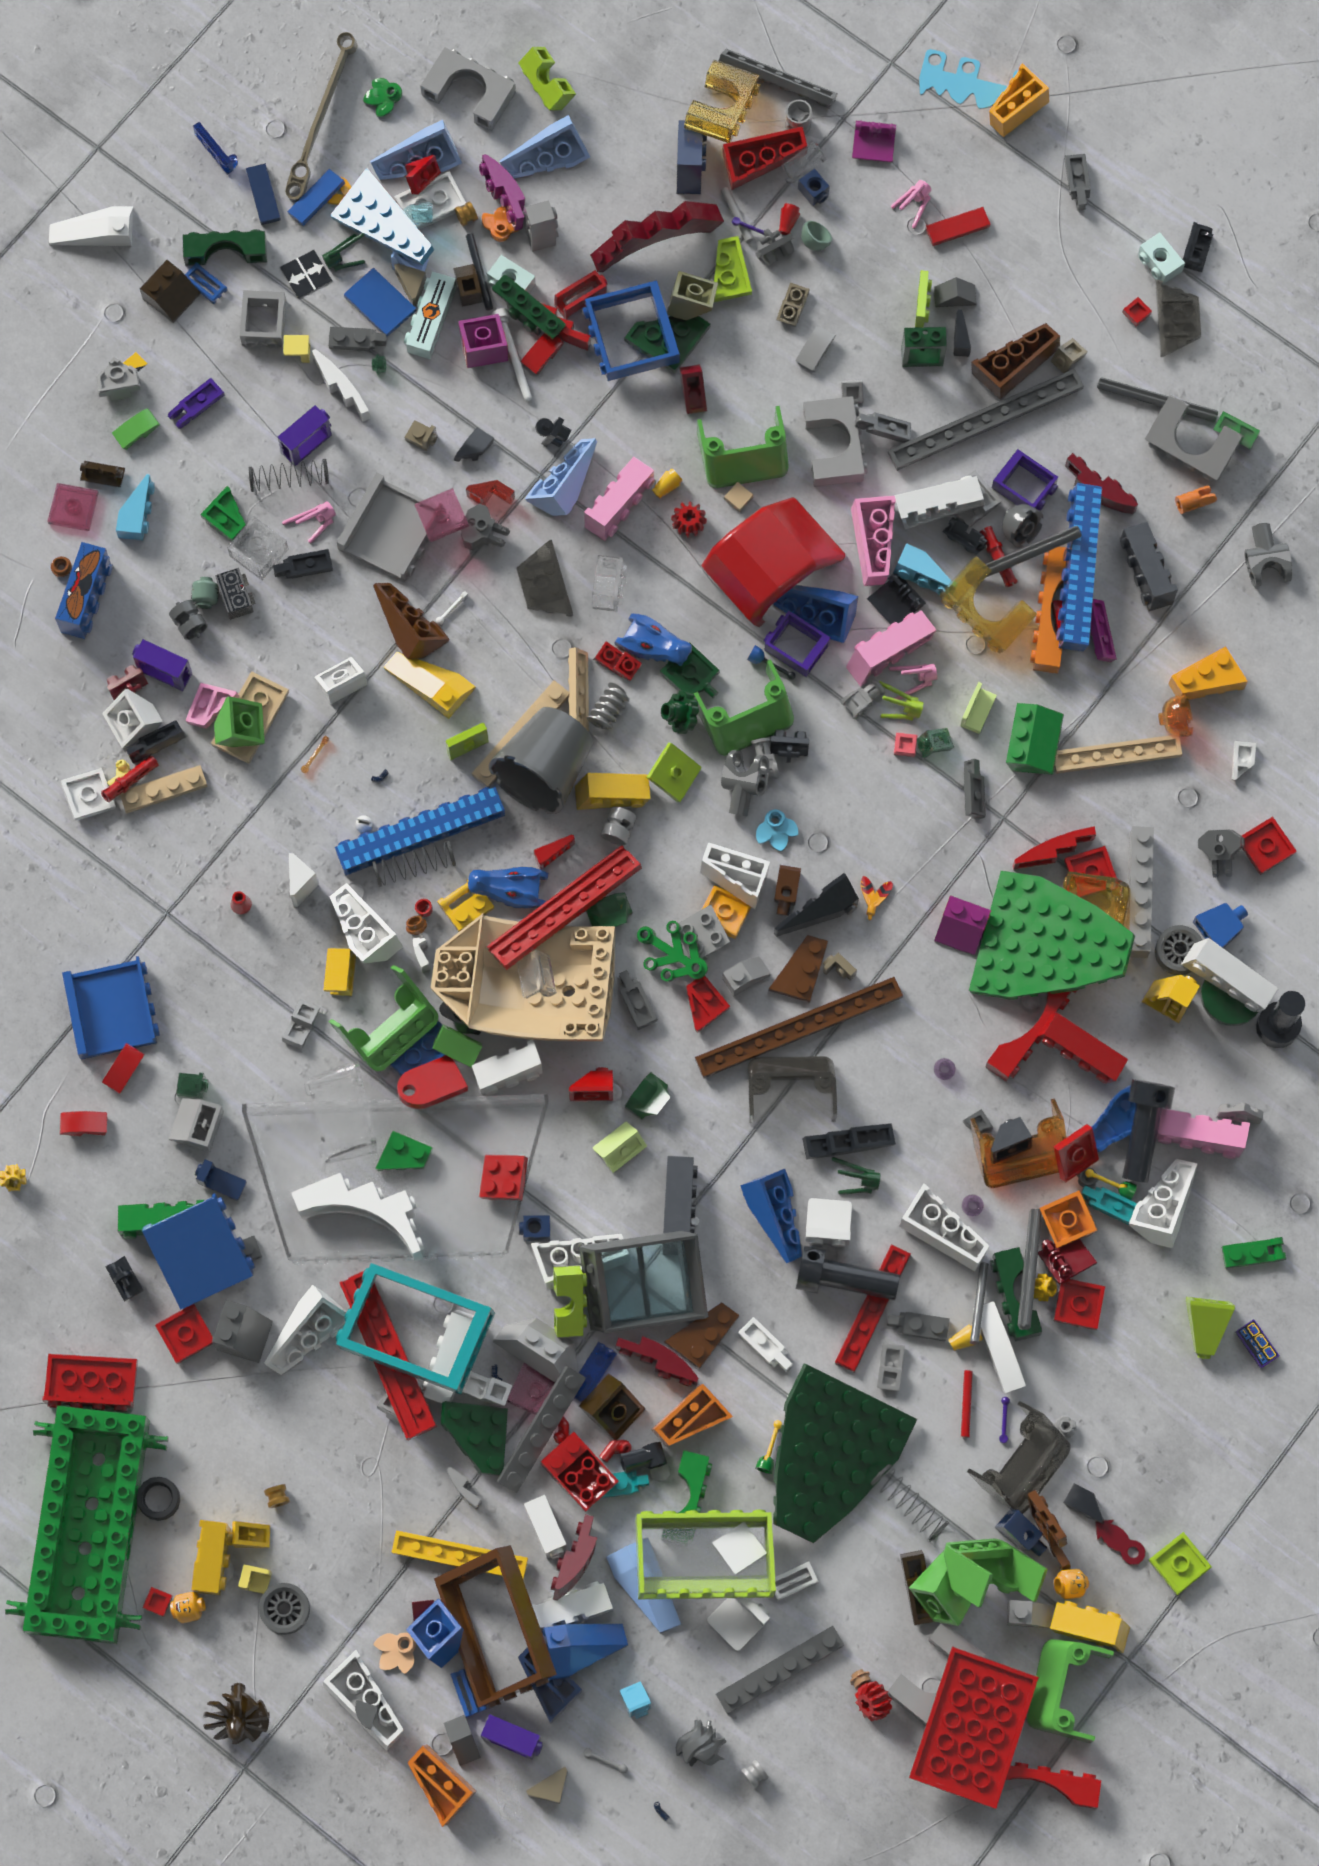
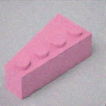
(873, 534)
(1203, 1133)

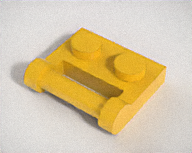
(468, 910)

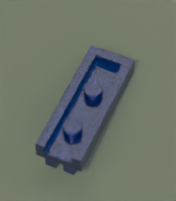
(226, 162)
(595, 1369)

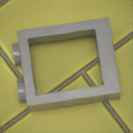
(263, 299)

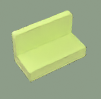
(978, 709)
(620, 1146)

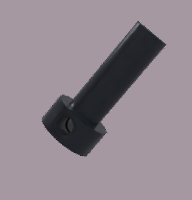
(1281, 1020)
(1149, 1101)
(820, 1271)

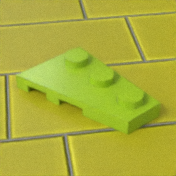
(731, 271)
(923, 299)

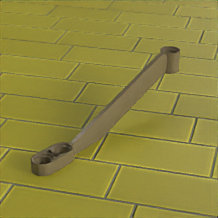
(302, 182)

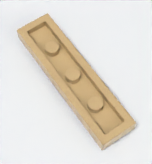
(578, 686)
(163, 789)

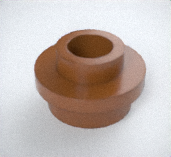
(61, 561)
(416, 925)

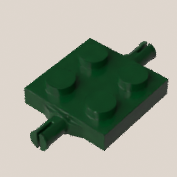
(693, 675)

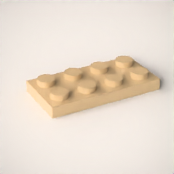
(272, 698)

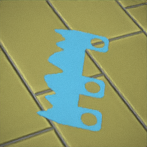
(959, 84)

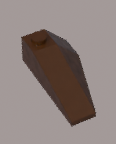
(409, 628)

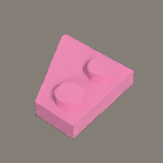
(207, 705)

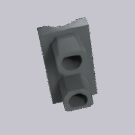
(784, 244)

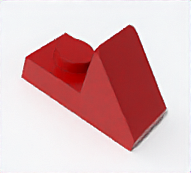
(421, 173)

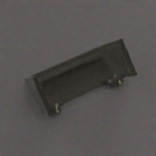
(816, 1068)
(1030, 1464)

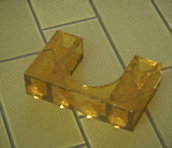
(724, 122)
(960, 596)

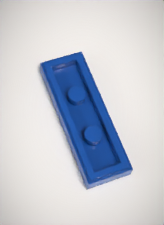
(316, 197)

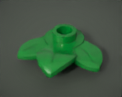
(380, 96)

